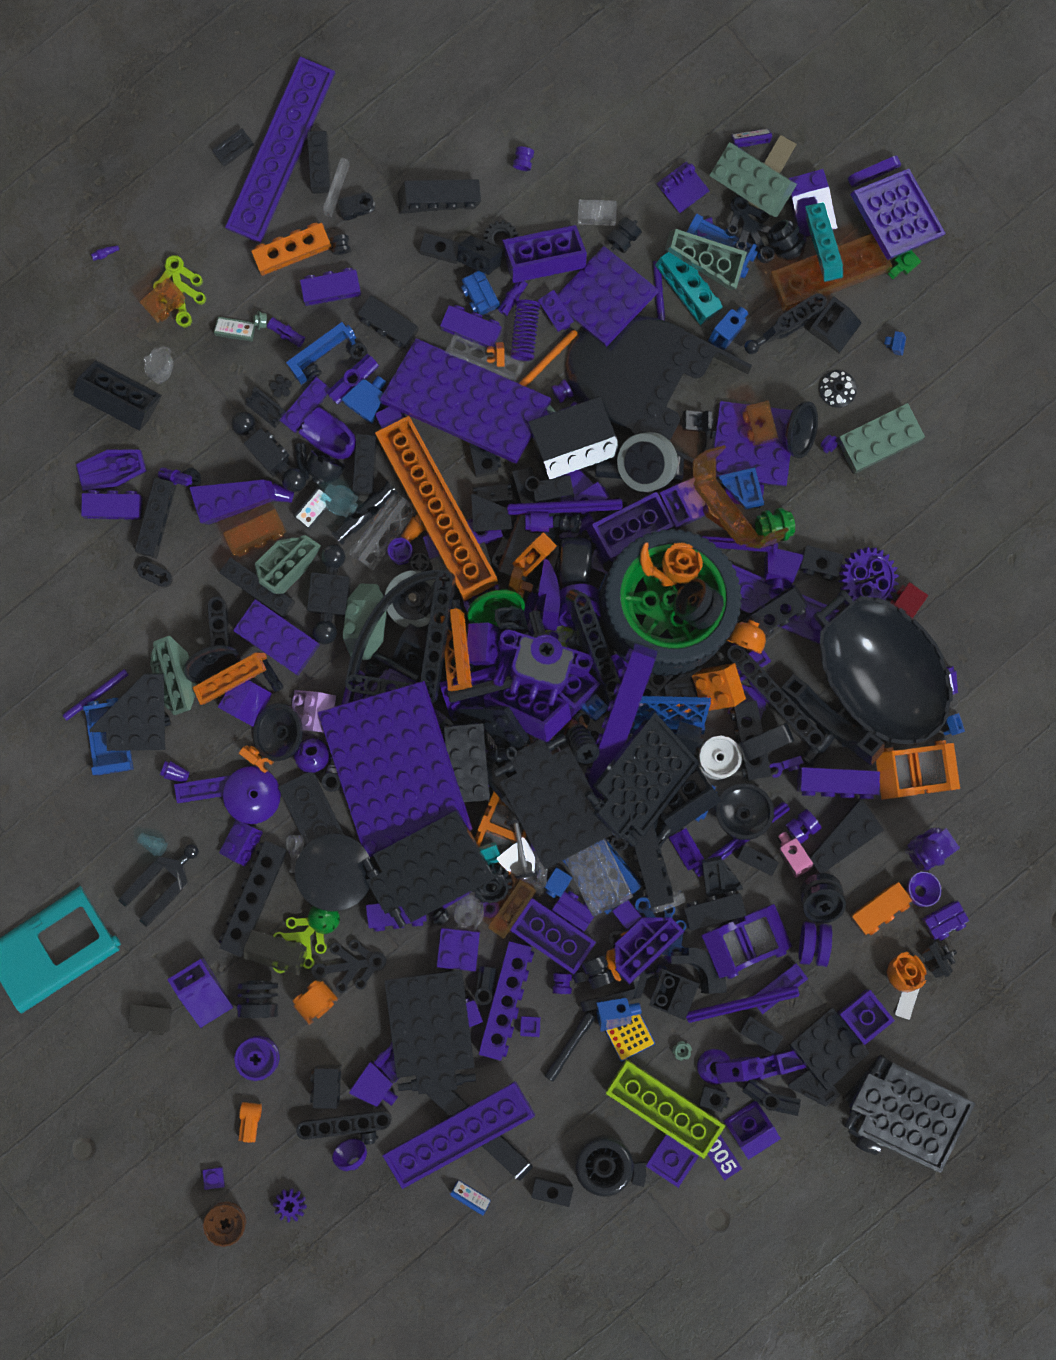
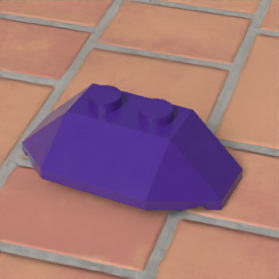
(644, 945)

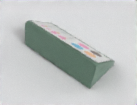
(234, 329)

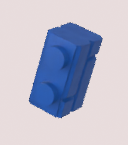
(480, 293)

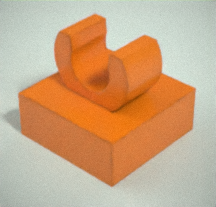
(498, 354)
(525, 587)

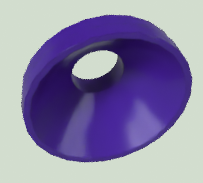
(315, 762)
(931, 888)
(706, 1060)
(346, 1152)

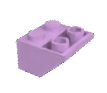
(308, 705)

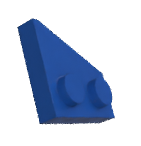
(744, 487)

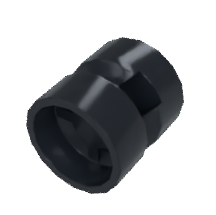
(598, 972)

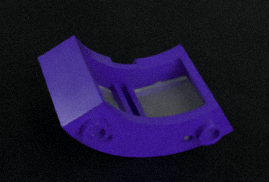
(747, 941)

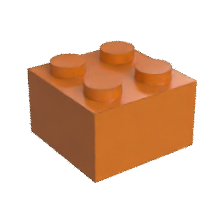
(721, 685)

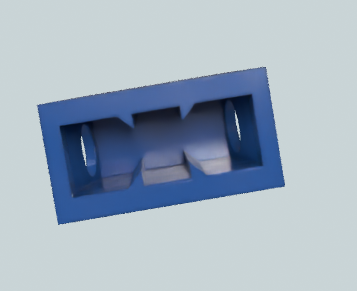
(728, 328)
(365, 398)
(609, 1016)

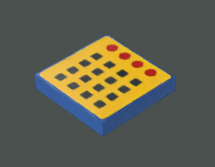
(630, 1038)

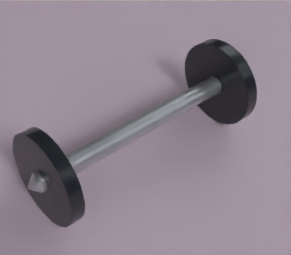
(526, 874)

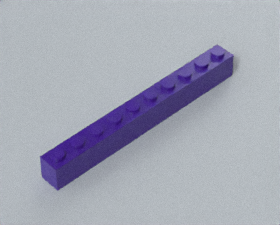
(622, 710)

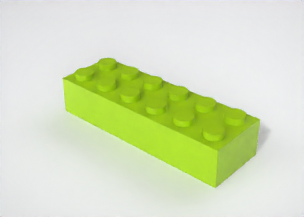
(665, 1108)

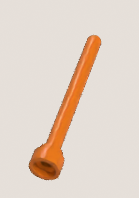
(548, 358)

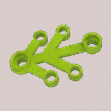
(175, 273)
(304, 938)

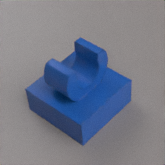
(896, 343)
(595, 707)
(955, 725)

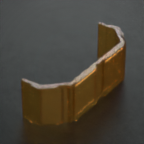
(719, 502)

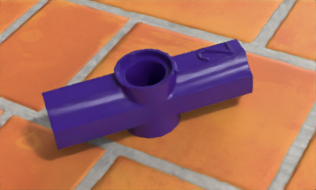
(362, 370)

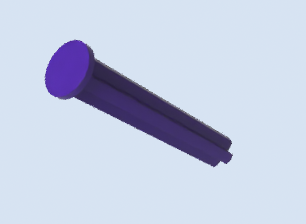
(729, 543)

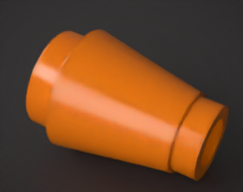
(413, 529)

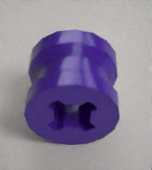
(562, 391)

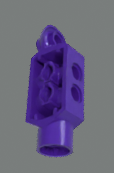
(931, 848)

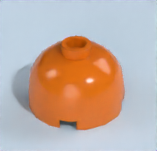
(681, 563)
(748, 636)
(906, 972)

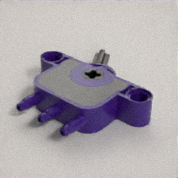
(541, 660)

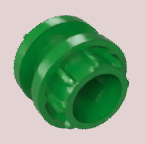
(769, 523)

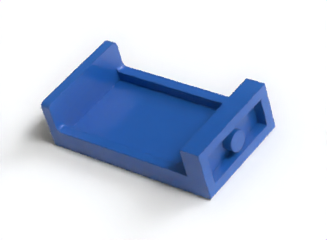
(719, 235)
(318, 349)
(104, 761)

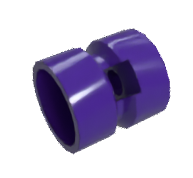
(400, 551)
(809, 823)

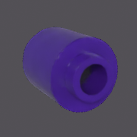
(538, 522)

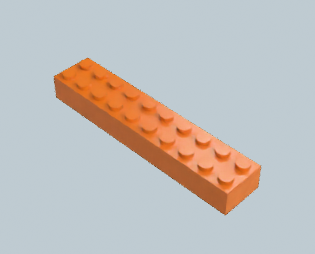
(436, 508)

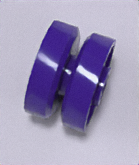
(593, 593)
(814, 944)
(246, 1062)

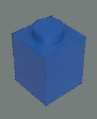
(557, 883)

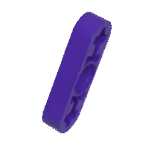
(874, 171)

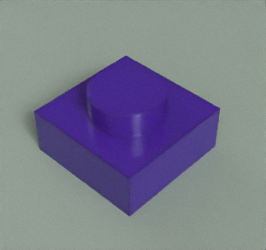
(530, 1026)
(213, 1178)

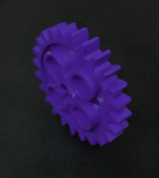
(863, 561)

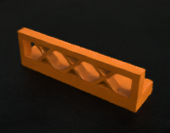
(460, 652)
(230, 678)

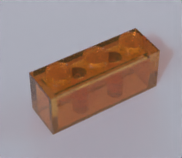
(255, 533)
(512, 908)

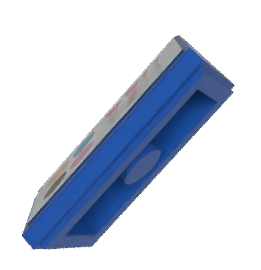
(470, 1197)

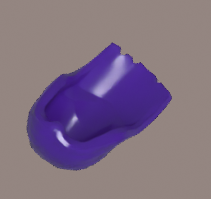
(328, 434)

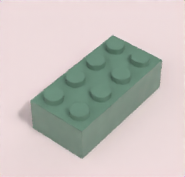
(753, 179)
(880, 438)

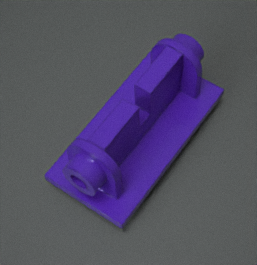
(556, 311)

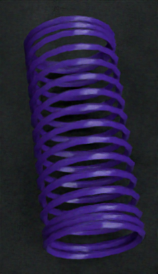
(525, 355)

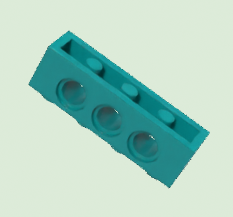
(824, 241)
(689, 295)

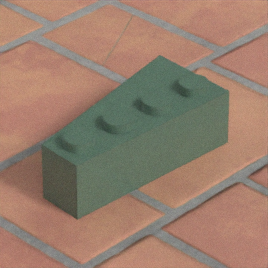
(707, 256)

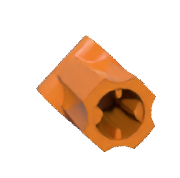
(250, 1116)

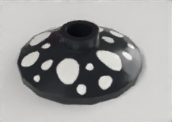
(834, 397)

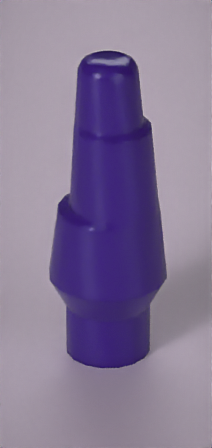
(102, 253)

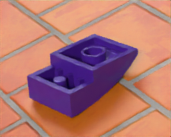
(549, 597)

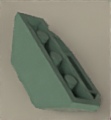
(285, 563)
(358, 609)
(170, 659)

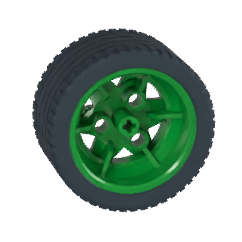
(620, 604)

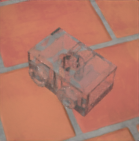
(597, 212)

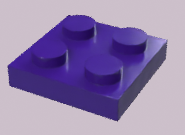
(672, 1160)

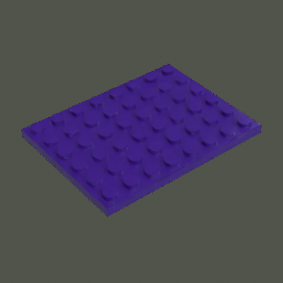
(392, 764)

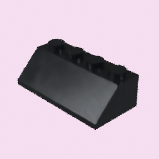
(116, 395)
(520, 540)

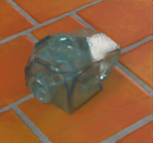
(340, 500)

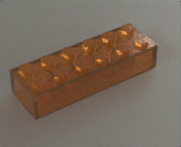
(797, 282)

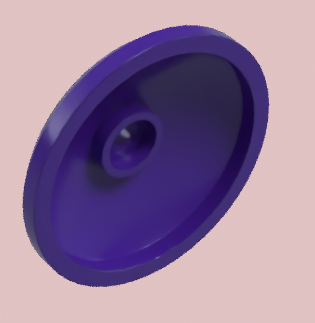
(240, 803)

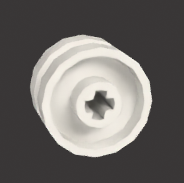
(729, 753)

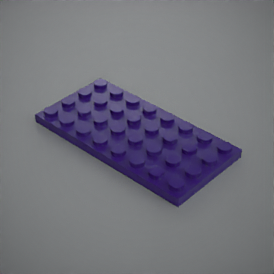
(465, 400)

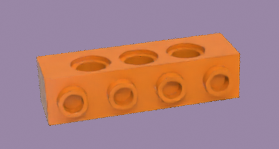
(302, 251)

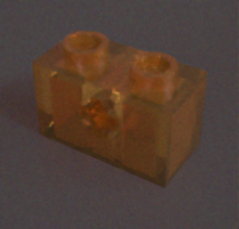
(168, 291)
(761, 412)

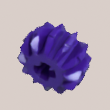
(283, 1202)

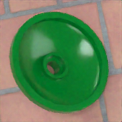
(484, 607)

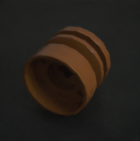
(213, 1226)

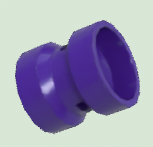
(523, 159)
(562, 988)

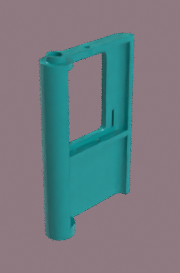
(27, 967)

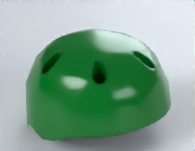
(329, 919)

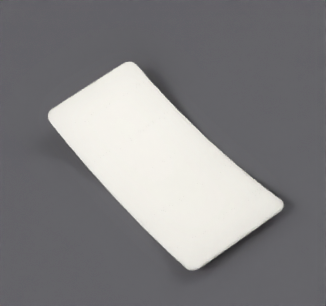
(906, 1004)

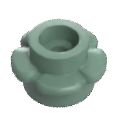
(260, 320)
(687, 1049)

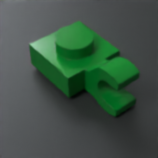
(906, 263)

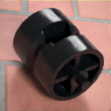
(626, 232)

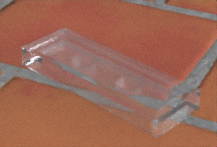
(336, 187)

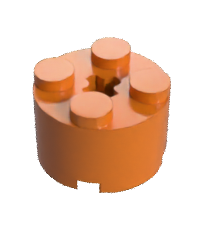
(315, 1001)

